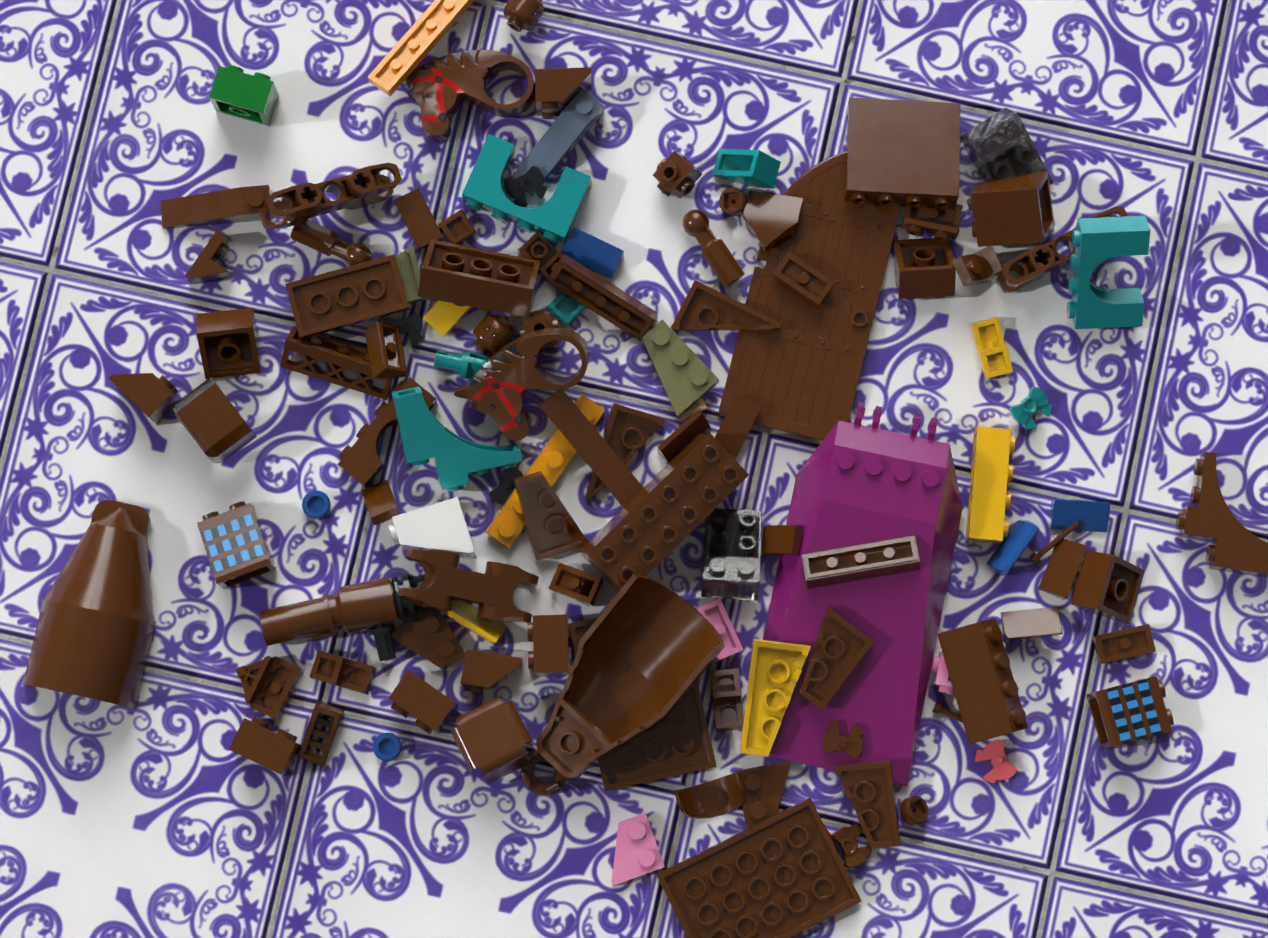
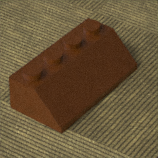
(478, 278)
(982, 680)

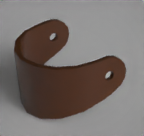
(712, 797)

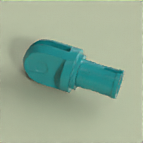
(464, 364)

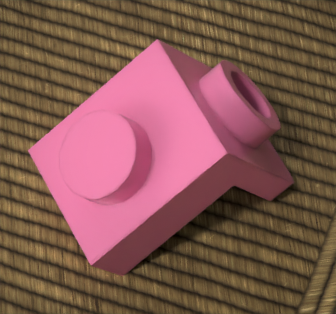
(941, 675)

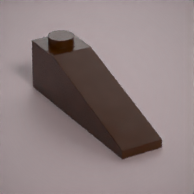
(215, 207)

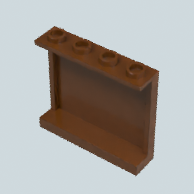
(903, 152)

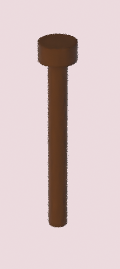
(1036, 557)
(937, 708)

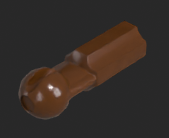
(330, 243)
(714, 250)

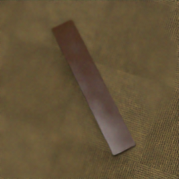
(591, 447)

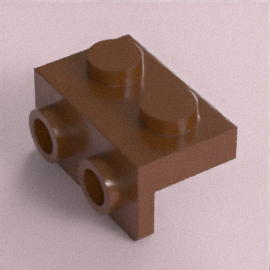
(933, 221)

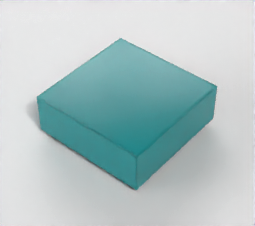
(565, 309)

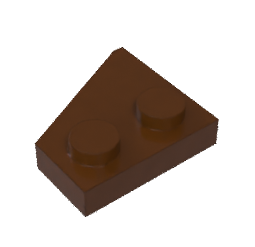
(430, 639)

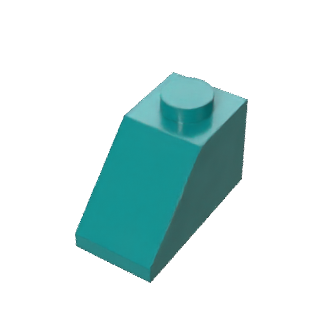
(747, 167)

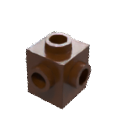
(676, 175)
(536, 320)

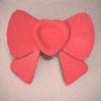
(1002, 768)

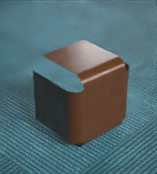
(213, 422)
(493, 739)

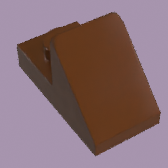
(205, 266)
(978, 267)
(576, 584)

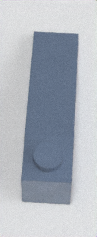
(562, 135)

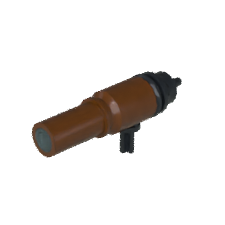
(353, 608)

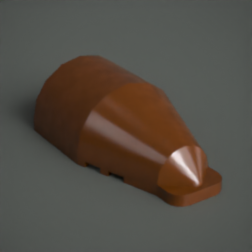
(99, 612)
(627, 673)

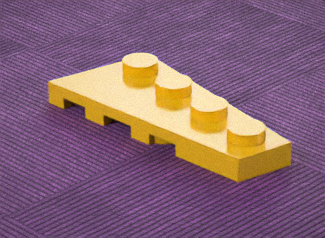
(771, 682)

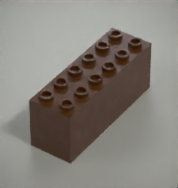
(664, 511)

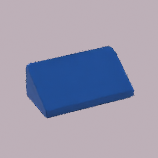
(593, 252)
(1090, 514)
(1012, 547)

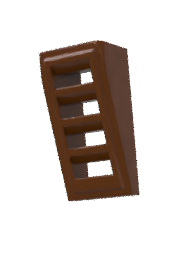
(330, 710)

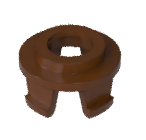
(533, 783)

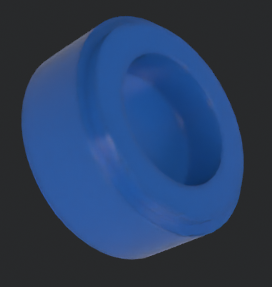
(316, 505)
(387, 747)

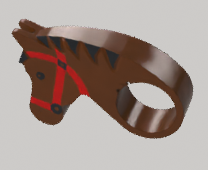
(460, 77)
(502, 379)

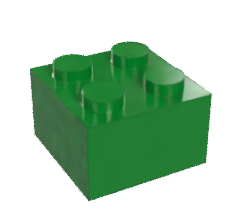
(244, 94)

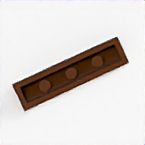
(602, 297)
(861, 562)

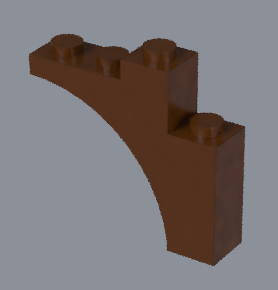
(1210, 519)

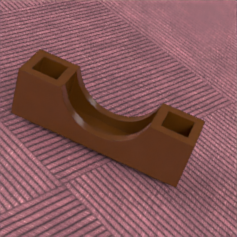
(362, 458)

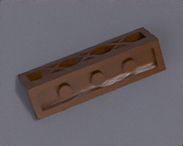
(339, 356)

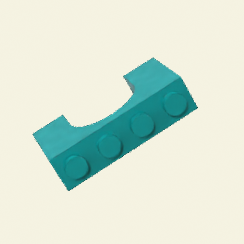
(552, 218)
(1094, 243)

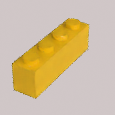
(989, 485)

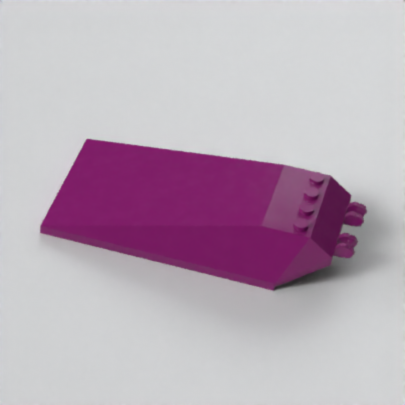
(855, 492)

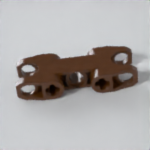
(309, 200)
(1049, 259)
(448, 582)

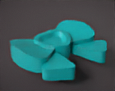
(1034, 401)

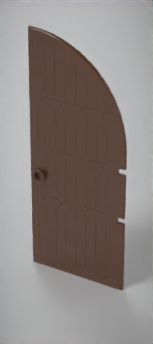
(813, 364)

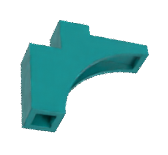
(454, 457)

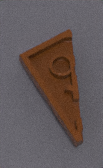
(625, 434)

